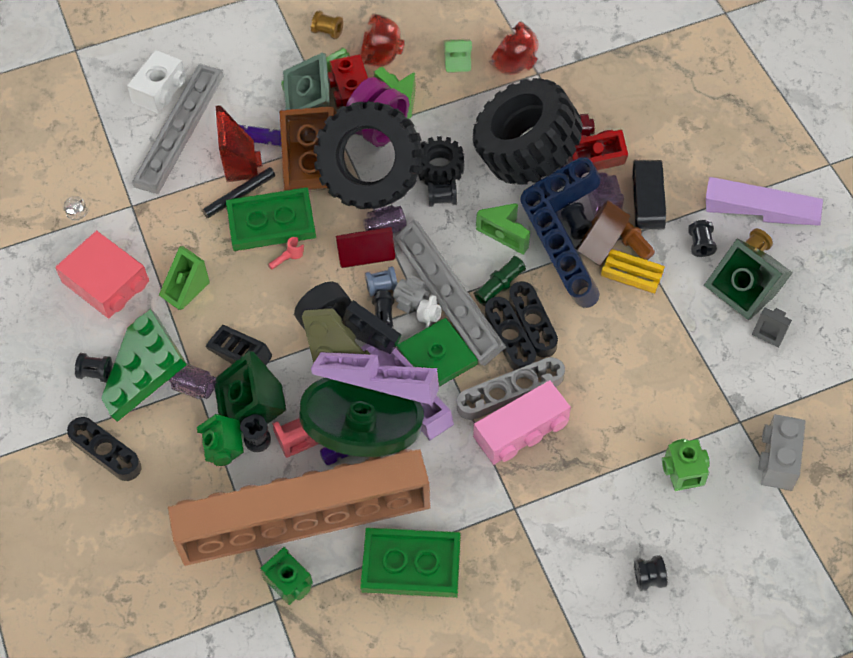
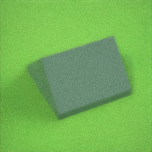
(307, 84)

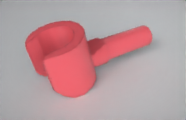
(292, 252)

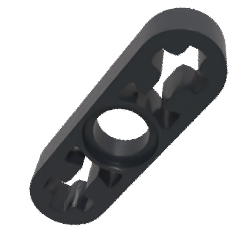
(533, 306)
(510, 322)
(108, 460)

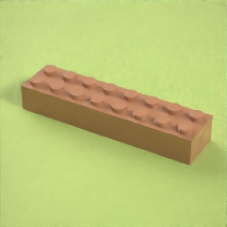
(299, 507)

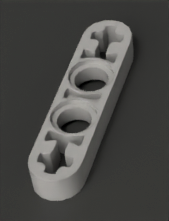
(508, 383)

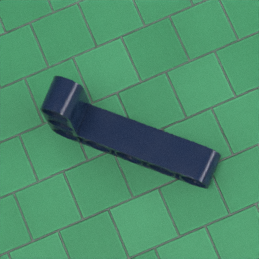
(546, 211)

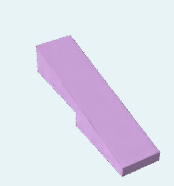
(773, 204)
(364, 371)
(436, 416)

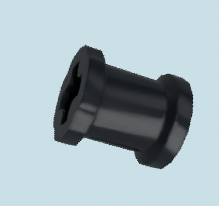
(442, 193)
(576, 219)
(702, 238)
(101, 369)
(255, 433)

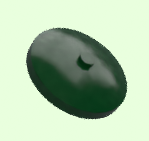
(359, 419)

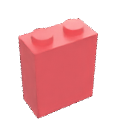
(102, 274)

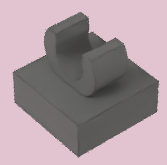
(772, 326)

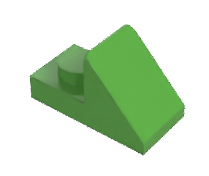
(457, 55)
(406, 86)
(501, 226)

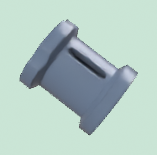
(381, 281)

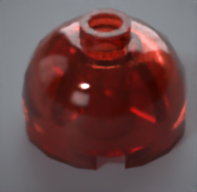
(381, 42)
(516, 51)

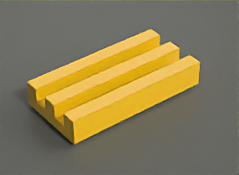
(634, 267)

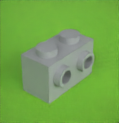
(782, 452)

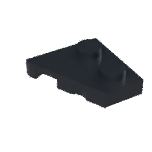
(370, 328)

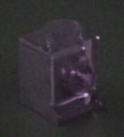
(607, 189)

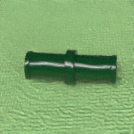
(500, 280)

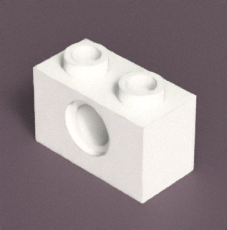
(156, 81)

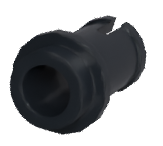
(383, 306)

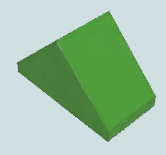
(185, 279)

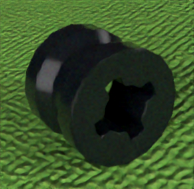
(650, 573)

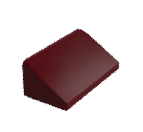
(365, 247)

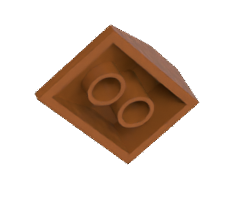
(298, 138)

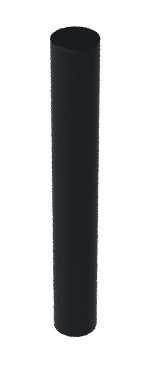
(239, 192)

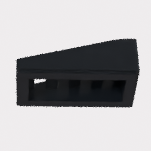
(245, 342)

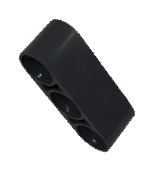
(649, 194)

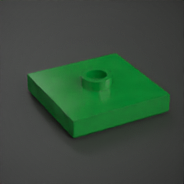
(439, 348)

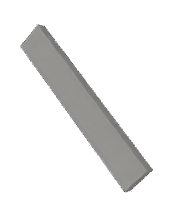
(177, 129)
(450, 293)

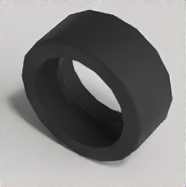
(323, 296)

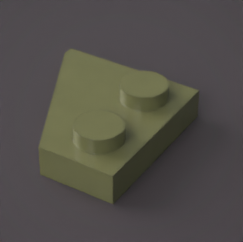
(328, 333)

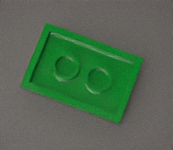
(270, 219)
(411, 562)

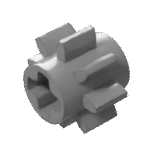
(410, 294)

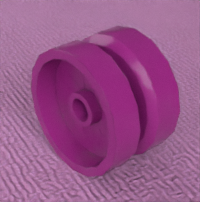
(378, 91)

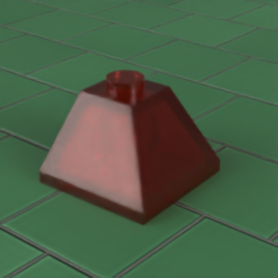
(236, 149)

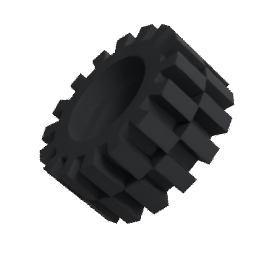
(445, 150)

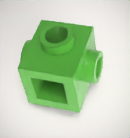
(686, 464)

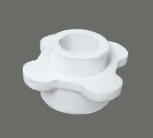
(429, 311)

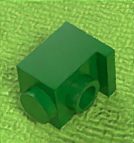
(221, 439)
(288, 589)

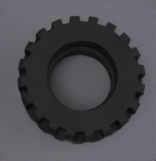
(543, 148)
(332, 162)

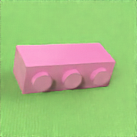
(522, 423)

